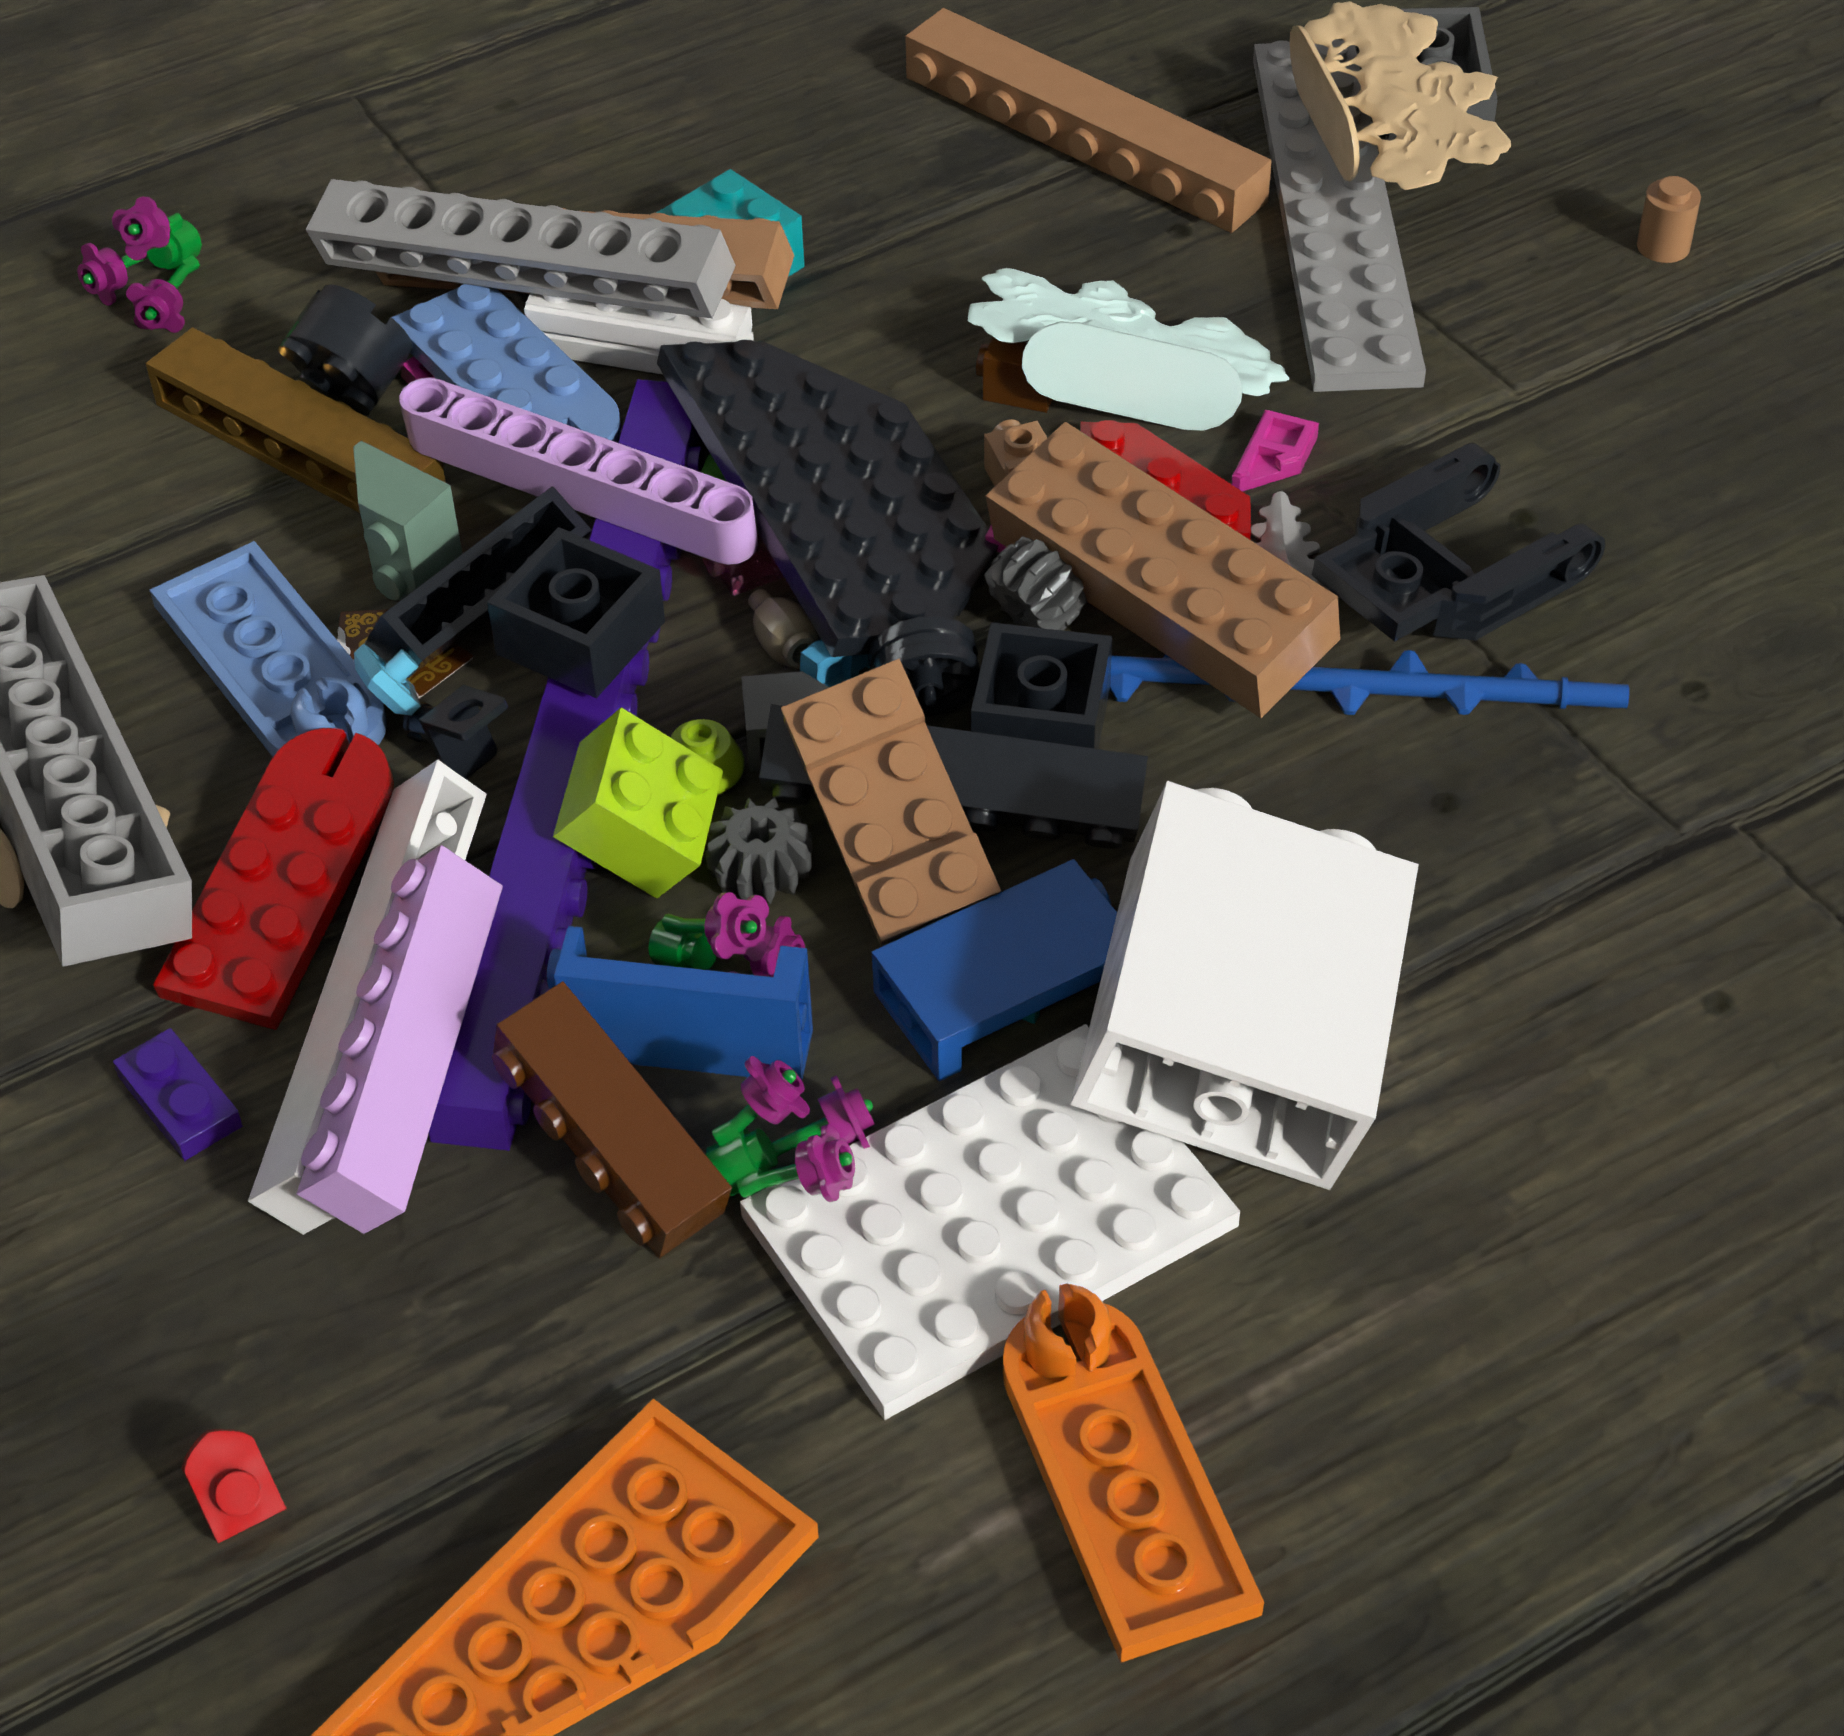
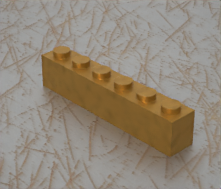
(272, 415)

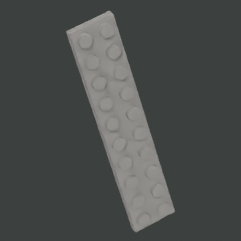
(1338, 241)

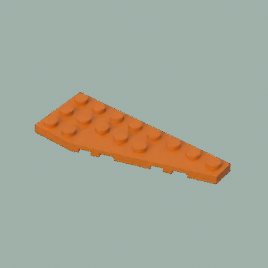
(593, 1595)

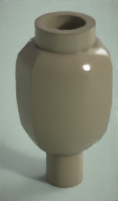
(781, 627)

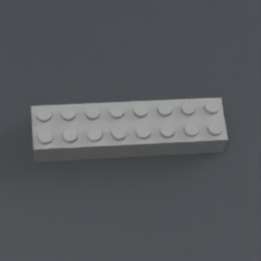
(75, 796)

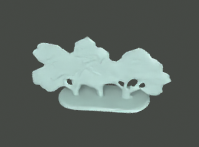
(1117, 359)

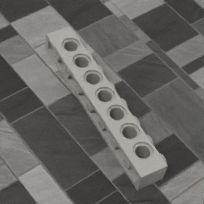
(523, 247)

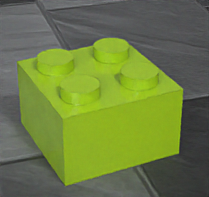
(638, 803)

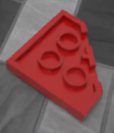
(1175, 471)

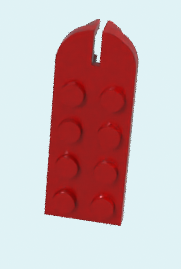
(280, 878)

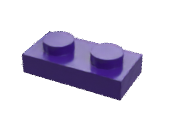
(177, 1094)

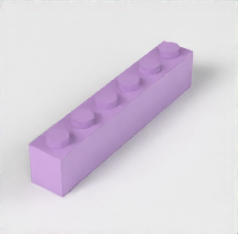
(399, 1041)

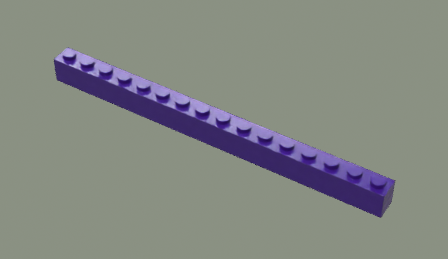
(537, 872)

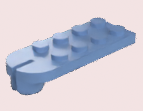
(495, 350)
(267, 650)

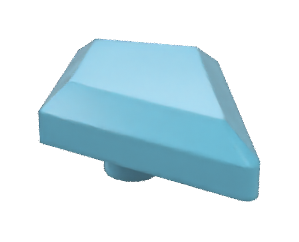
(388, 679)

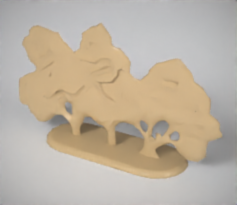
(1402, 96)

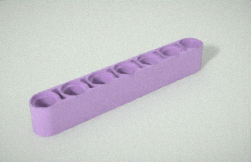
(586, 469)

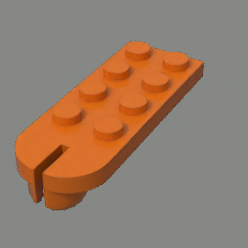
(1124, 1477)

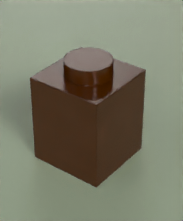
(1004, 378)

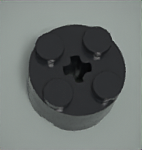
(346, 348)

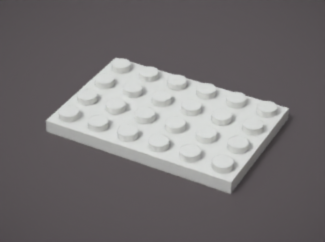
(975, 1215)

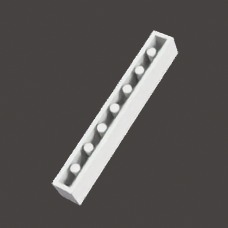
(421, 815)

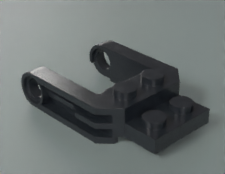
(1411, 581)

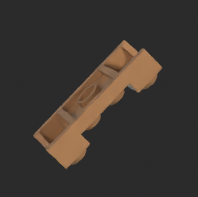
(889, 801)

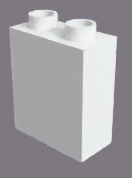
(1249, 986)

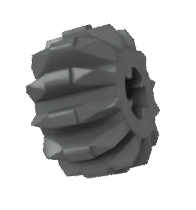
(1035, 586)
(759, 850)

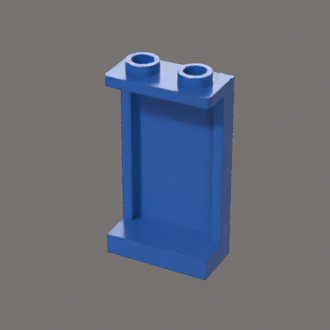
(995, 963)
(690, 1014)

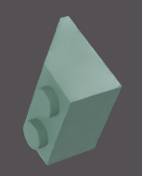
(405, 521)

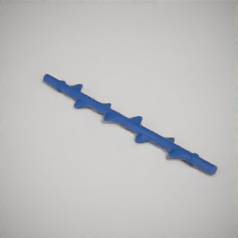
(1405, 678)

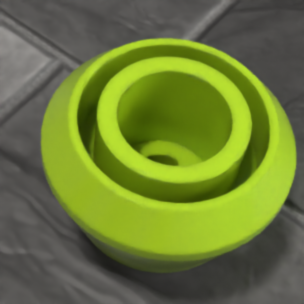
(714, 744)

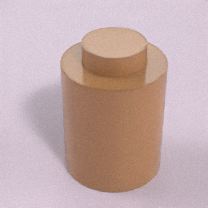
(1668, 219)

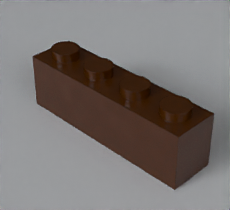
(609, 1120)

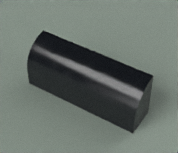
(458, 594)

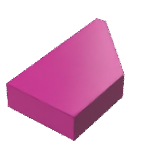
(1275, 450)

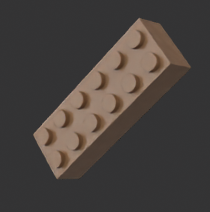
(1168, 569)

